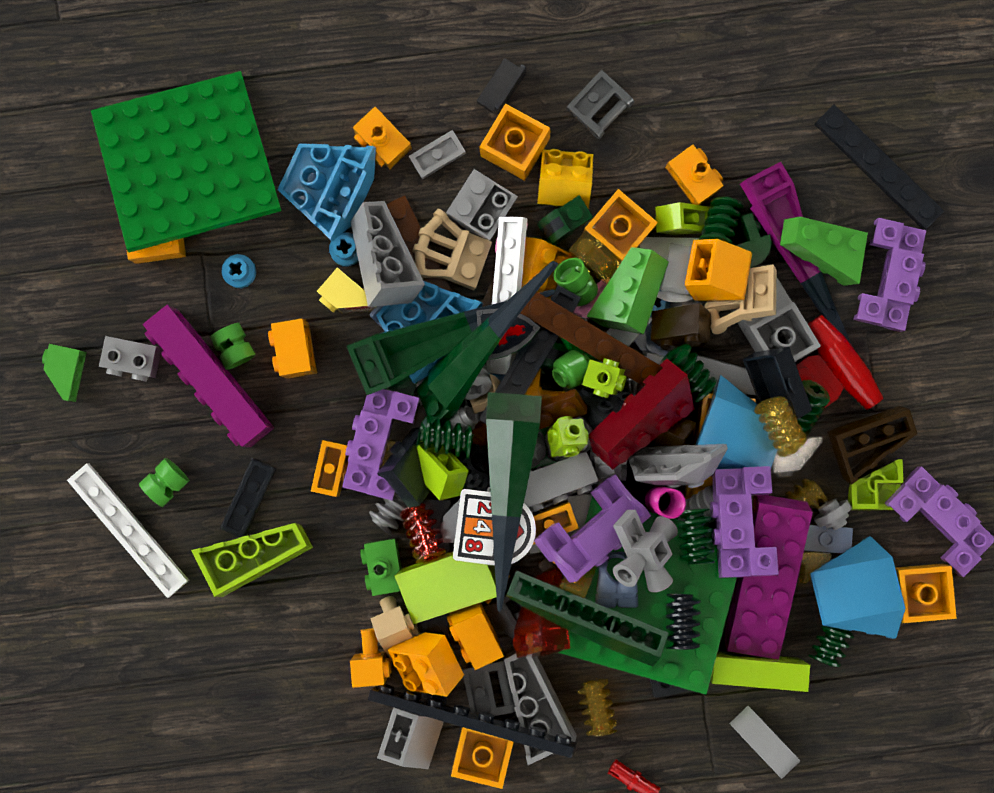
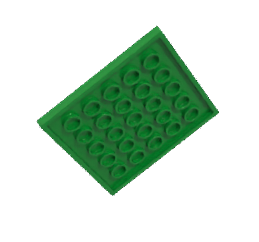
(185, 161)
(676, 667)

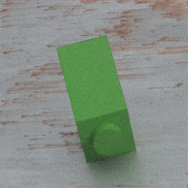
(64, 369)

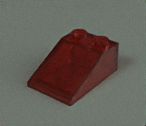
(537, 635)

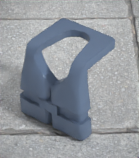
(613, 592)

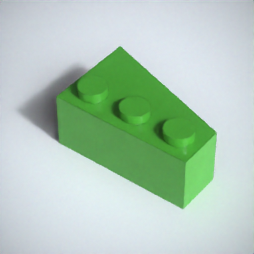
(827, 246)
(630, 292)

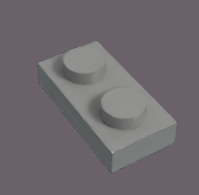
(437, 154)

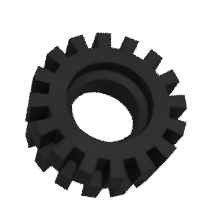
(479, 458)

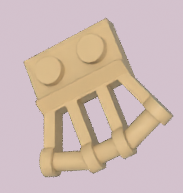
(466, 258)
(758, 301)

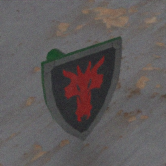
(515, 338)

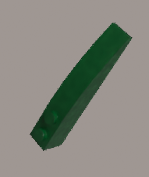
(589, 619)

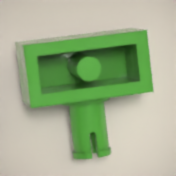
(382, 563)

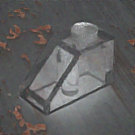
(786, 465)

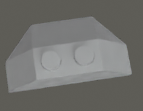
(677, 464)

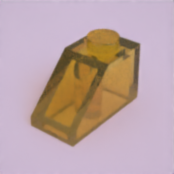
(596, 257)

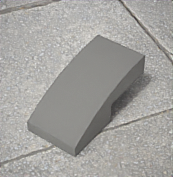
(677, 268)

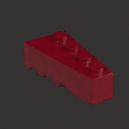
(644, 416)

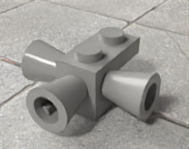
(644, 551)

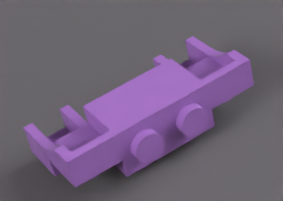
(899, 276)
(371, 440)
(947, 514)
(734, 522)
(596, 538)

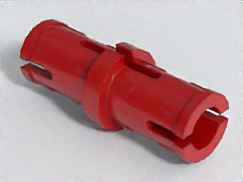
(631, 778)

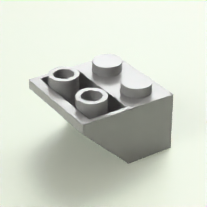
(481, 205)
(410, 739)

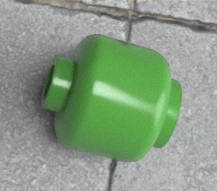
(570, 369)

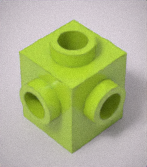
(595, 377)
(567, 437)

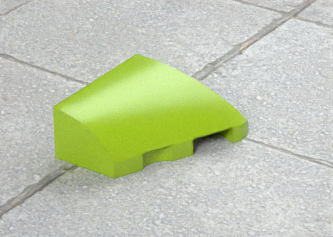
(876, 488)

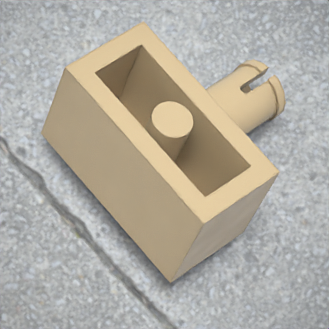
(393, 625)

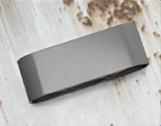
(764, 742)

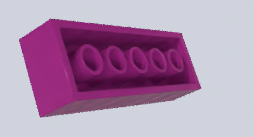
(208, 376)
(764, 603)

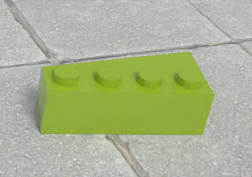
(247, 558)

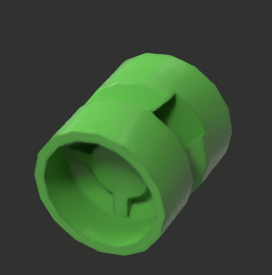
(575, 277)
(233, 355)
(161, 485)

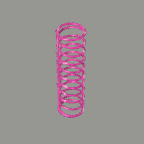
(676, 506)

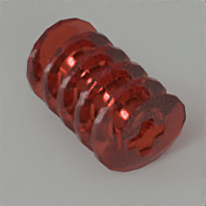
(421, 533)

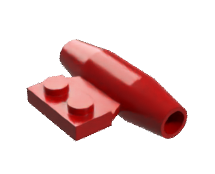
(838, 366)

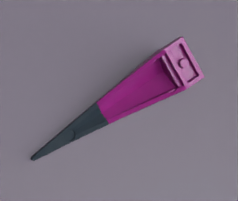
(772, 202)

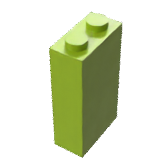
(444, 586)
(760, 672)

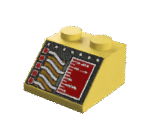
(343, 294)

